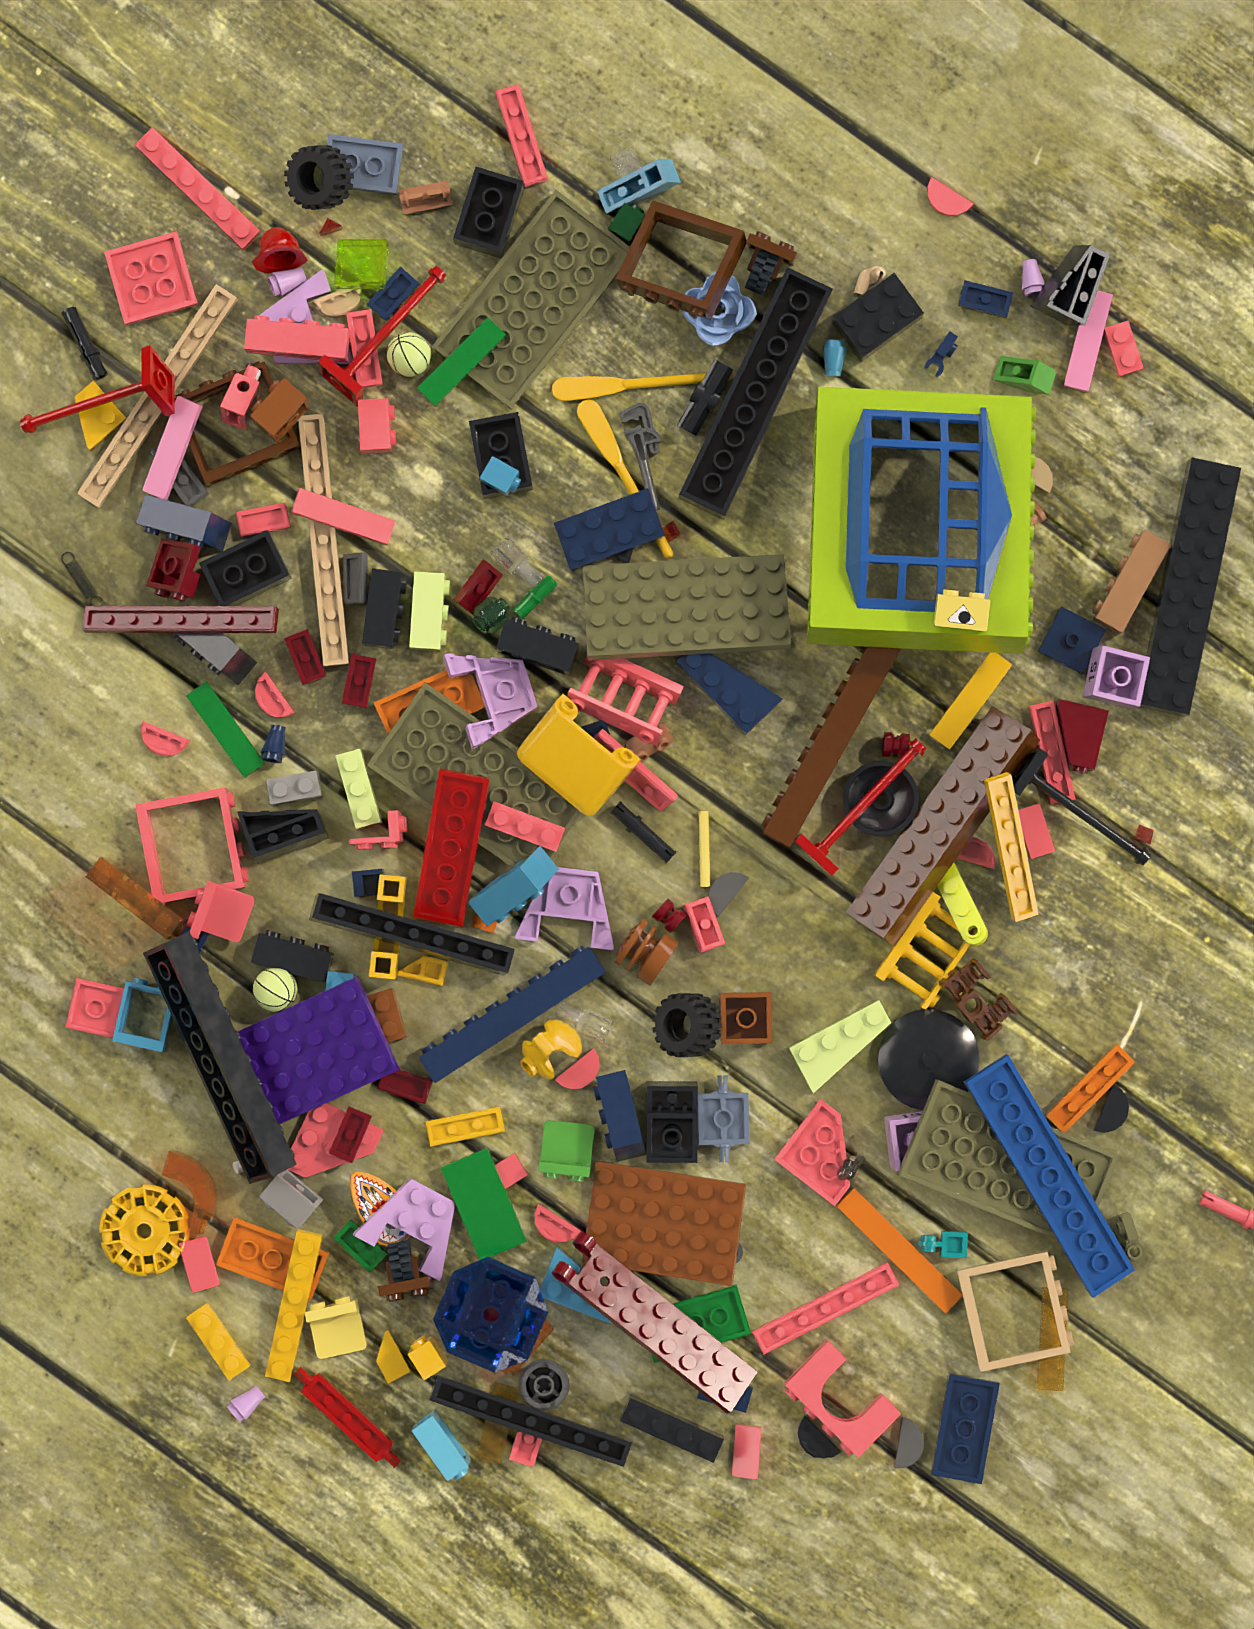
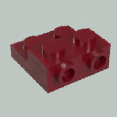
(173, 570)

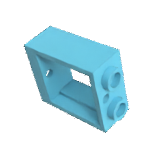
(442, 1446)

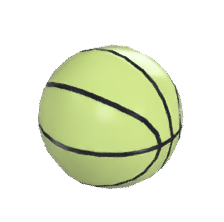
(408, 354)
(275, 989)

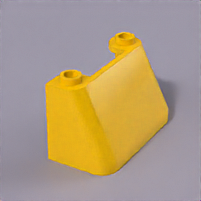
(574, 760)

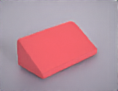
(703, 924)
(199, 1264)
(746, 1451)

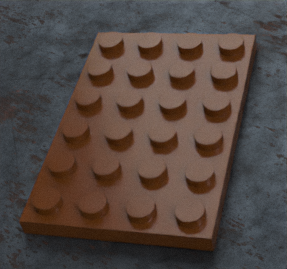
(667, 1221)

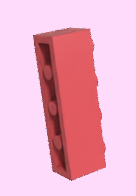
(297, 339)

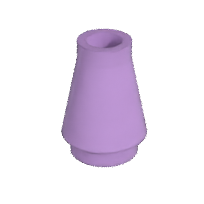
(1031, 279)
(285, 281)
(245, 1404)

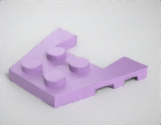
(296, 307)
(503, 690)
(572, 896)
(419, 1214)

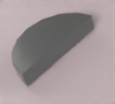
(725, 889)
(909, 1444)

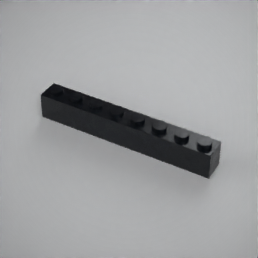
(411, 934)
(530, 1420)

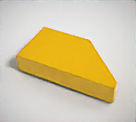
(426, 970)
(391, 1359)

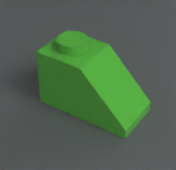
(1025, 374)

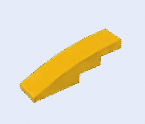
(970, 699)

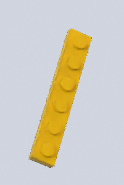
(1011, 846)
(293, 1305)

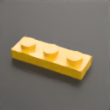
(218, 1341)

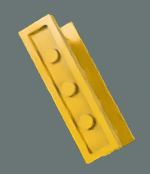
(904, 949)

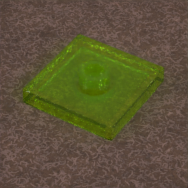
(361, 264)

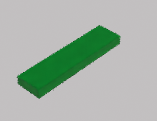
(461, 362)
(225, 729)

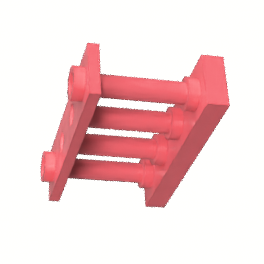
(636, 676)

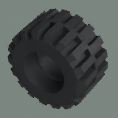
(301, 179)
(670, 1025)

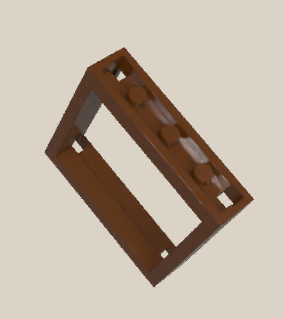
(694, 224)
(209, 389)

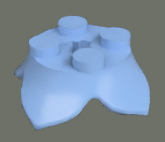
(737, 316)

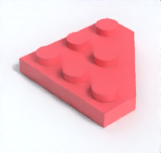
(317, 1136)
(817, 1152)

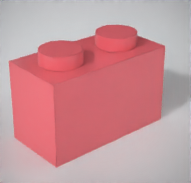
(375, 425)

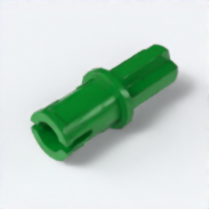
(535, 596)

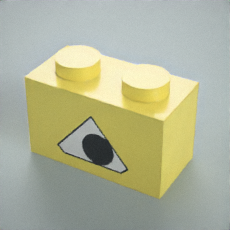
(961, 611)

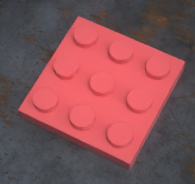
(151, 278)

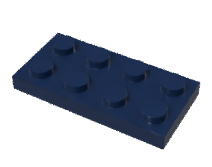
(609, 529)
(965, 1428)

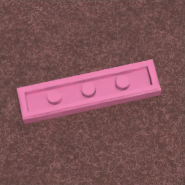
(1087, 345)
(172, 448)

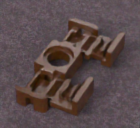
(984, 1016)

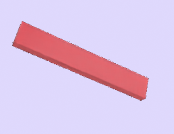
(825, 1308)

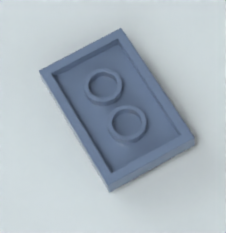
(373, 162)

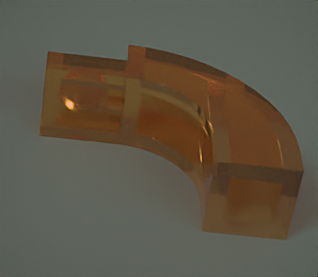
(201, 1184)

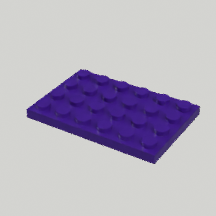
(318, 1050)

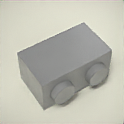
(294, 788)
(291, 1198)

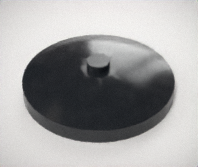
(923, 1049)

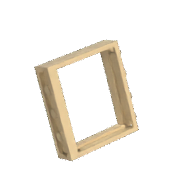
(1054, 1290)

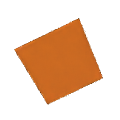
(478, 923)

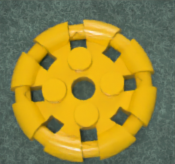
(128, 1230)

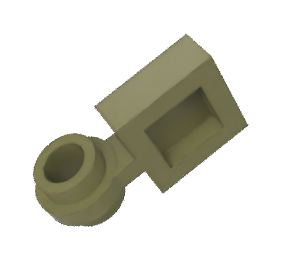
(1127, 1228)

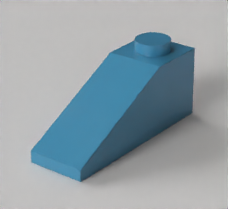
(639, 185)

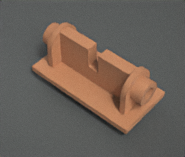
(425, 197)
(644, 750)

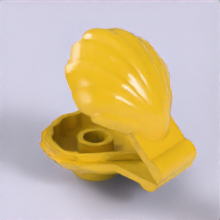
(557, 1037)

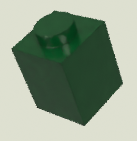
(627, 222)

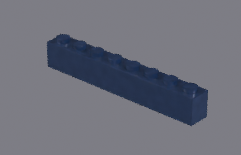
(512, 1014)

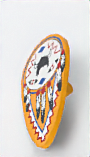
(369, 1195)

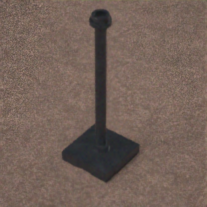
(1028, 775)

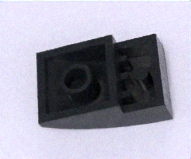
(672, 1122)

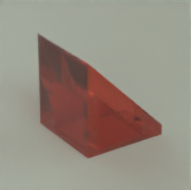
(330, 227)
(671, 531)
(1144, 834)

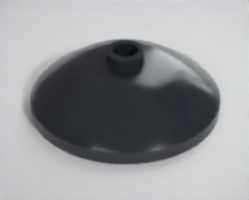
(899, 808)

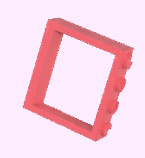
(150, 849)

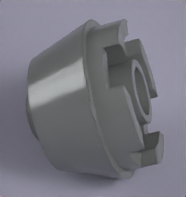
(544, 1384)

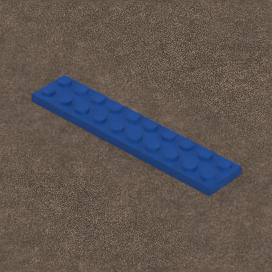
(1049, 1175)

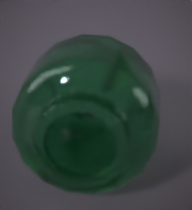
(491, 614)

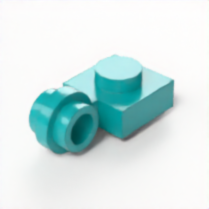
(952, 1244)

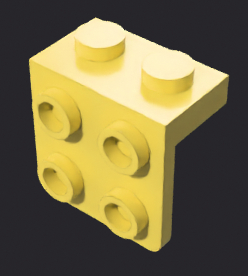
(336, 1327)

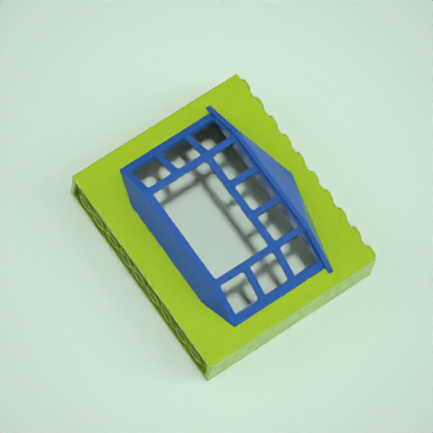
(841, 511)

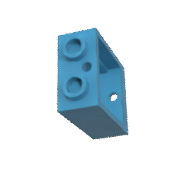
(133, 1039)

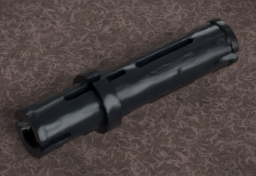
(88, 352)
(643, 832)

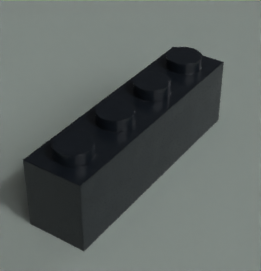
(672, 1428)

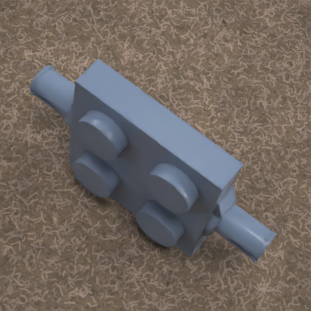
(723, 1118)

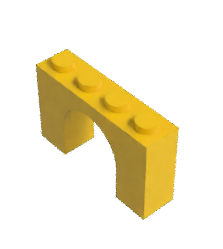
(391, 900)

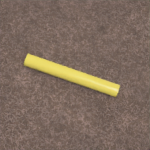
(704, 852)

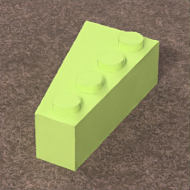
(835, 1045)

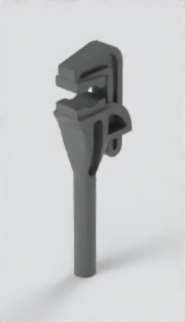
(643, 442)

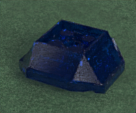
(487, 1342)

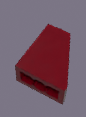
(1081, 733)

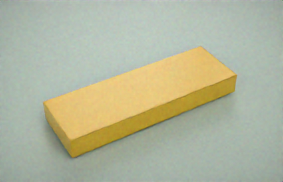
(465, 1126)

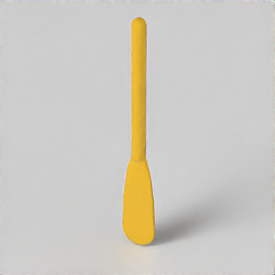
(593, 386)
(603, 437)

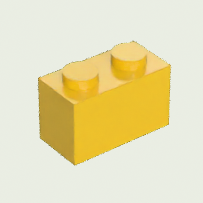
(427, 1356)

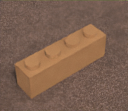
(1131, 582)

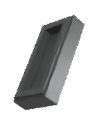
(355, 578)

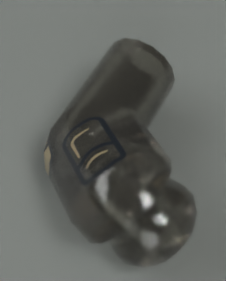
(850, 1167)

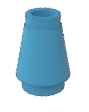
(834, 356)

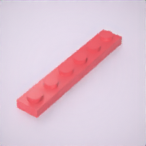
(197, 188)

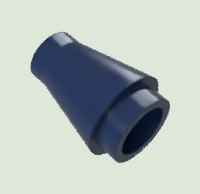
(274, 746)

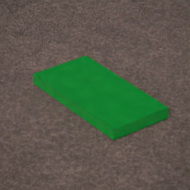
(483, 1204)
(717, 1313)

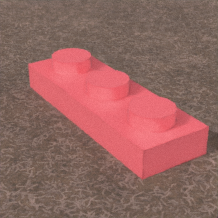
(361, 332)
(525, 826)

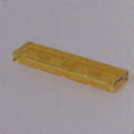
(1051, 1369)

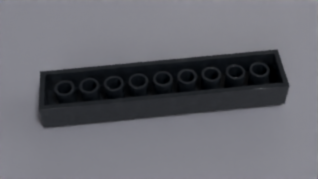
(755, 393)
(1189, 585)
(220, 1058)

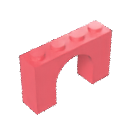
(854, 1432)

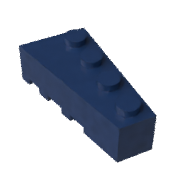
(730, 690)

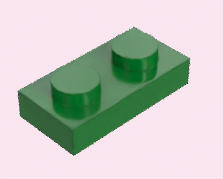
(360, 1250)

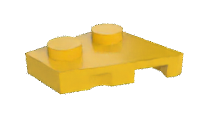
(100, 420)

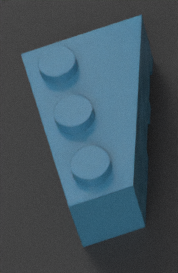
(514, 887)
(561, 1294)

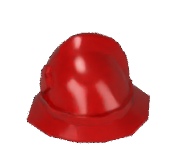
(278, 252)

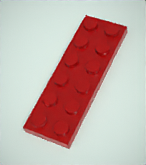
(451, 847)

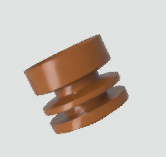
(646, 951)

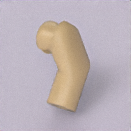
(868, 277)

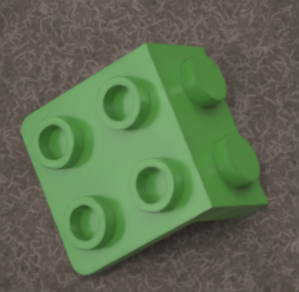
(566, 1150)

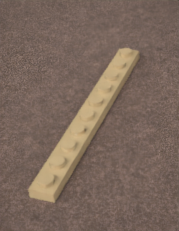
(146, 412)
(324, 544)

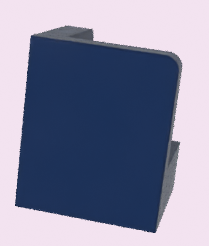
(366, 882)

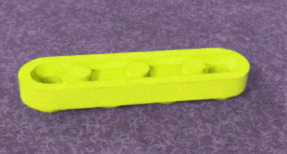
(962, 907)

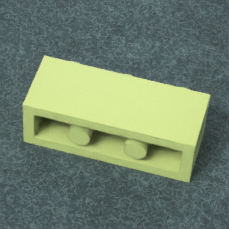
(429, 611)
(359, 789)

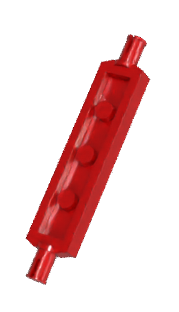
(347, 1417)

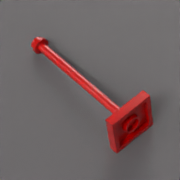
(342, 377)
(156, 381)
(820, 850)

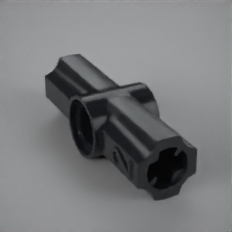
(705, 397)

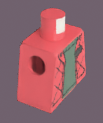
(240, 398)

